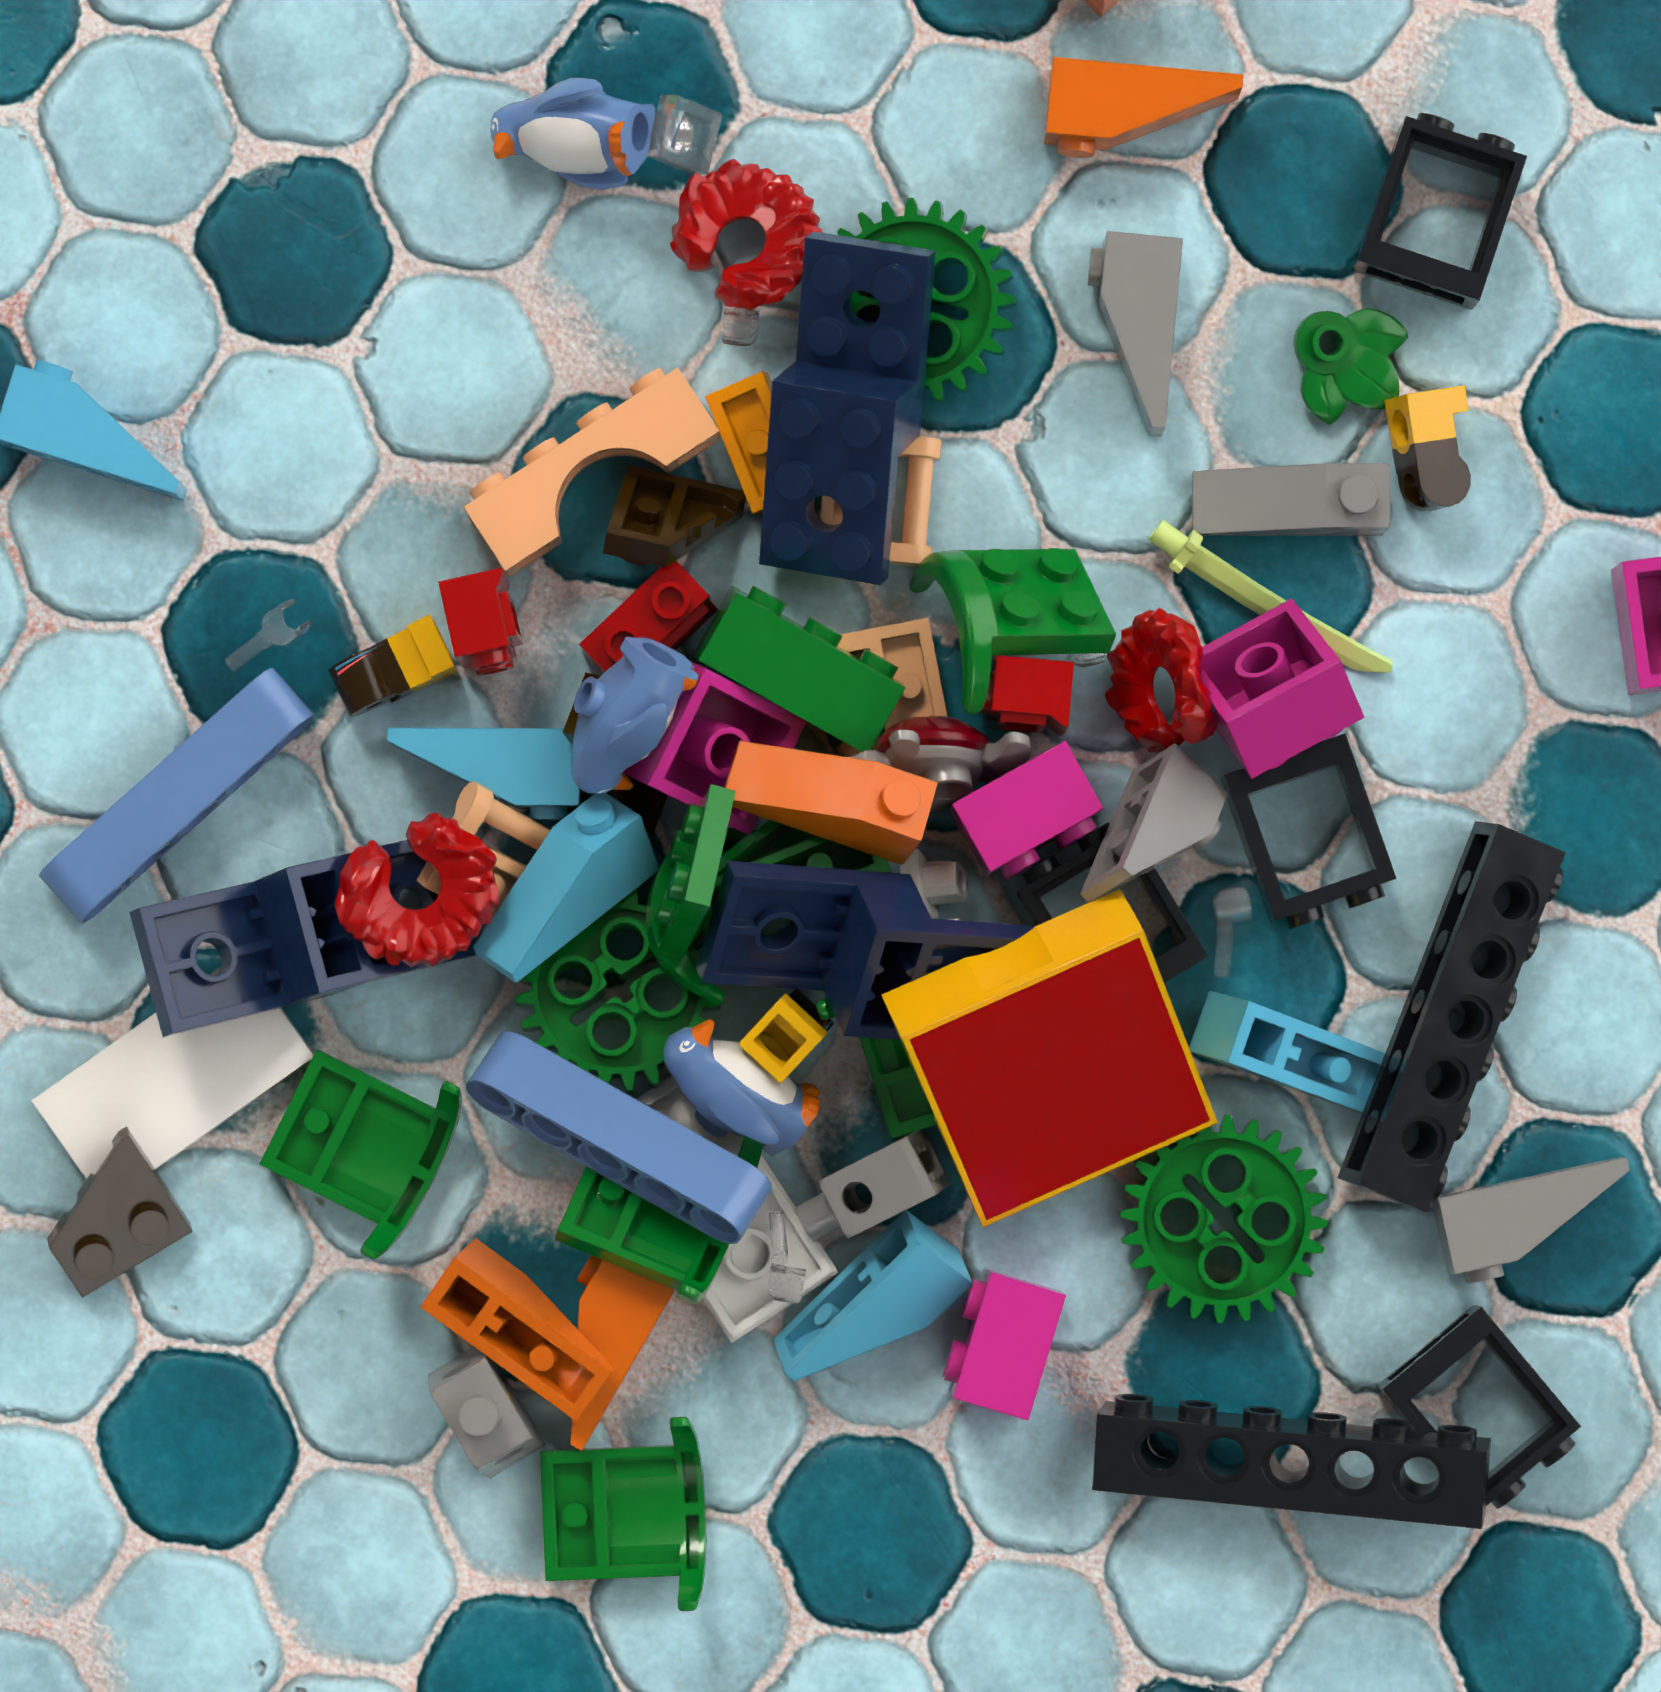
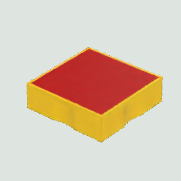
(1051, 1057)

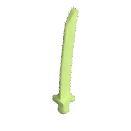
(1190, 554)

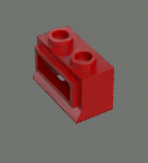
(662, 609)
(481, 621)
(1029, 694)

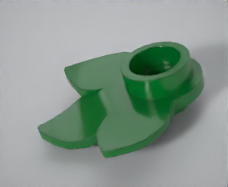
(1357, 366)

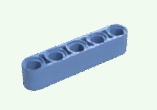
(176, 795)
(619, 1137)

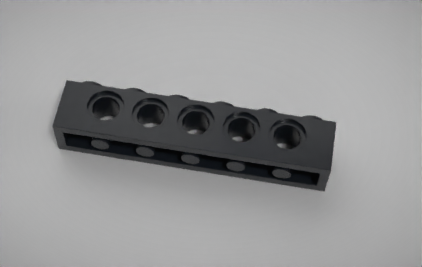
(1422, 1032)
(1129, 1466)

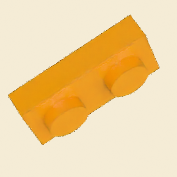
(743, 423)

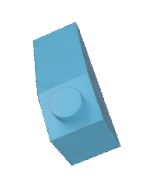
(64, 424)
(518, 764)
(569, 883)
(1286, 1051)
(880, 1297)

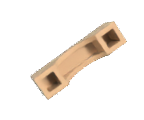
(657, 424)

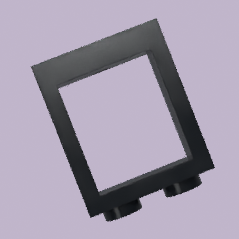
(1419, 272)
(1050, 875)
(1356, 889)
(1442, 1352)

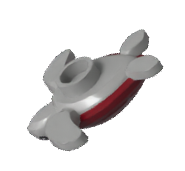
(948, 754)

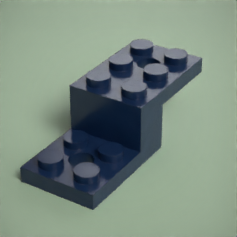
(846, 407)
(846, 937)
(274, 943)

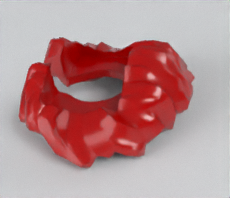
(751, 194)
(1169, 643)
(428, 933)

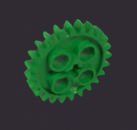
(979, 297)
(647, 1026)
(1181, 1258)

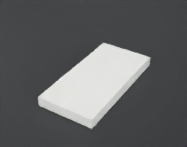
(169, 1086)
(740, 1287)

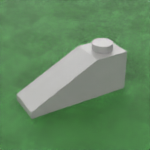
(1139, 307)
(1293, 500)
(1160, 815)
(1510, 1218)

